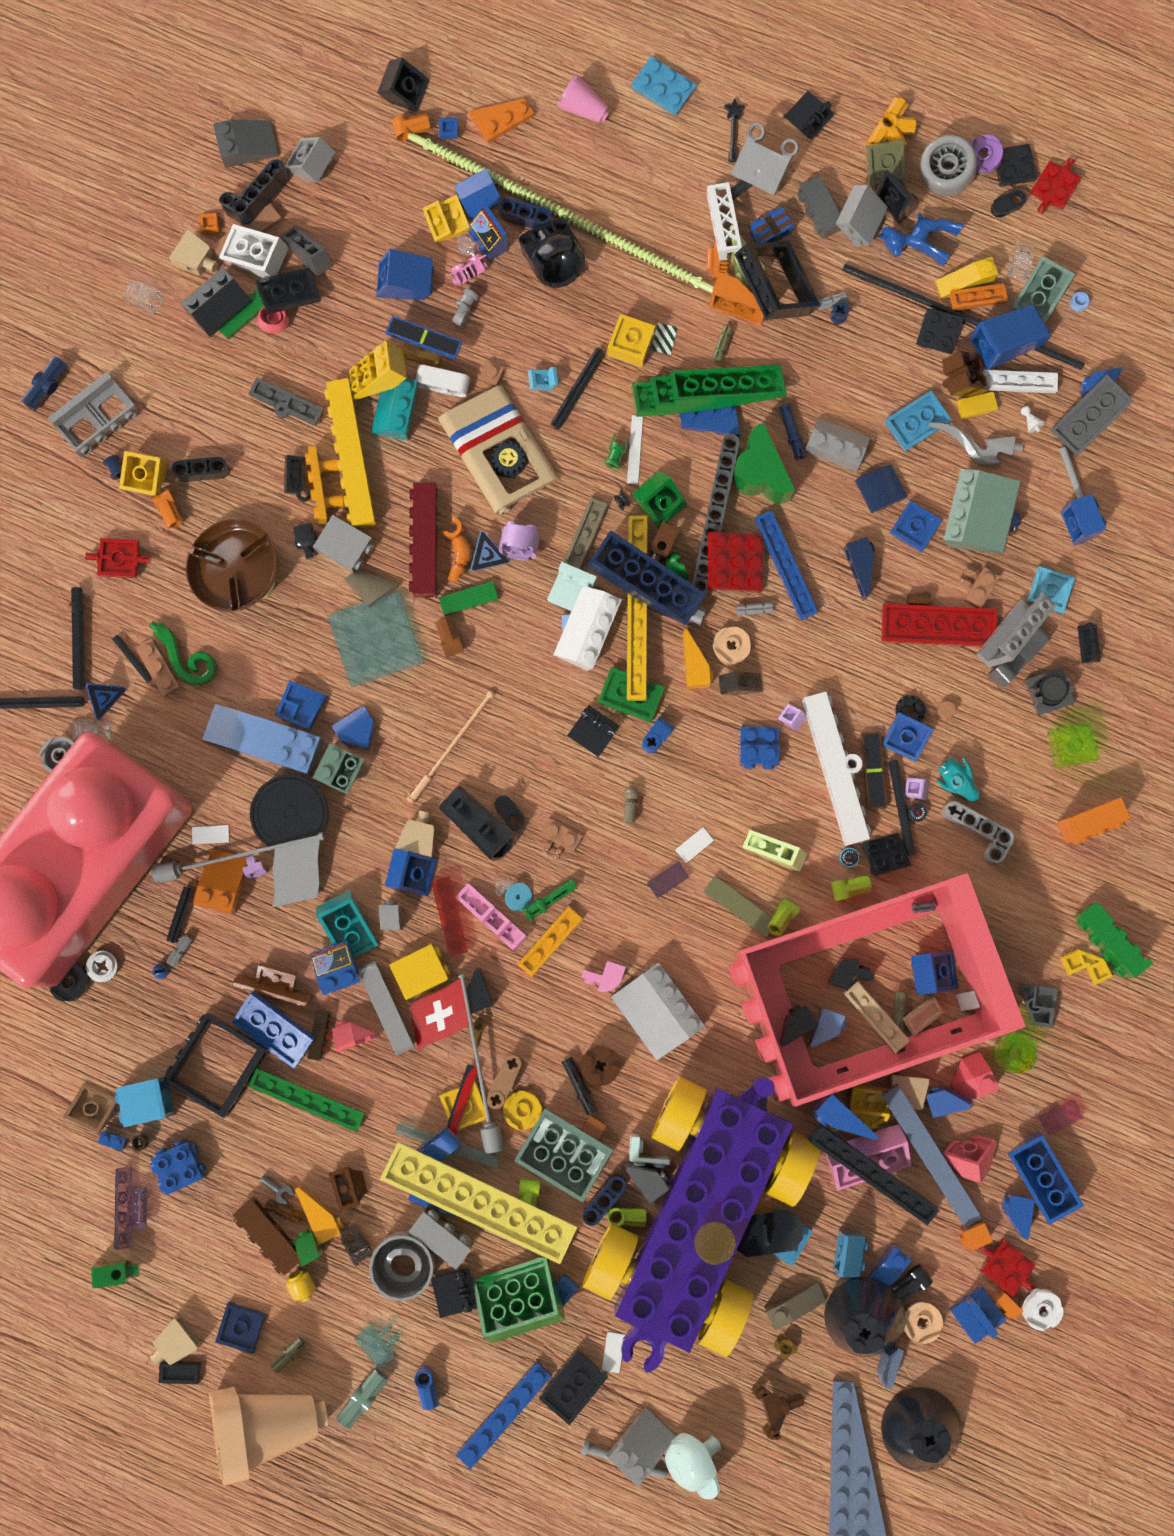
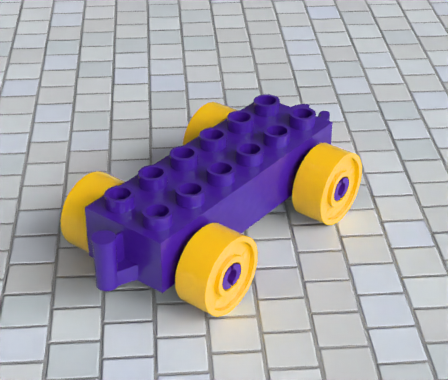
(721, 1177)

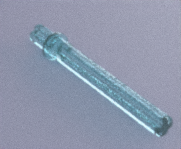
(462, 1150)

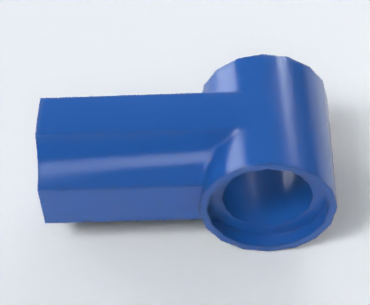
(426, 1389)

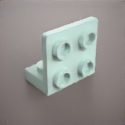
(569, 585)
(636, 1147)

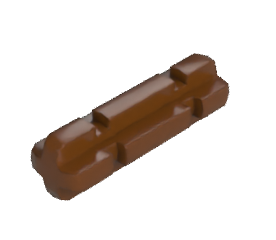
(284, 1210)

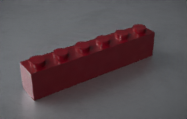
(424, 540)

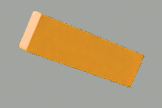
(550, 941)

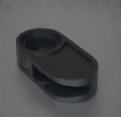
(1004, 205)
(507, 809)

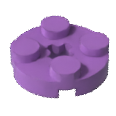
(995, 152)

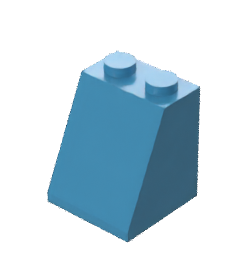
(144, 1102)

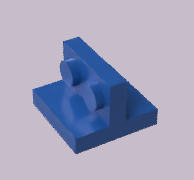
(978, 1315)

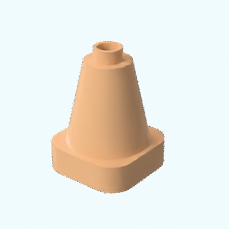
(259, 1428)

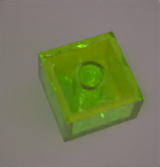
(1073, 745)

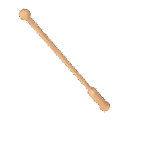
(427, 778)

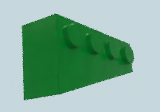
(1111, 941)

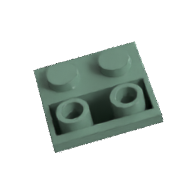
(338, 769)

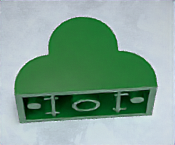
(761, 469)

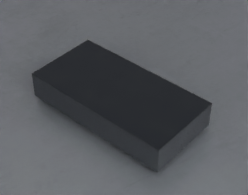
(179, 1373)

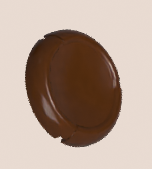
(232, 565)

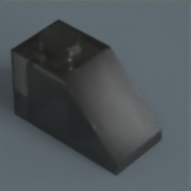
(740, 683)

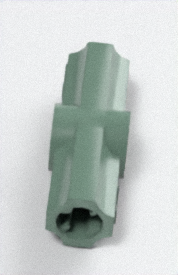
(362, 1398)

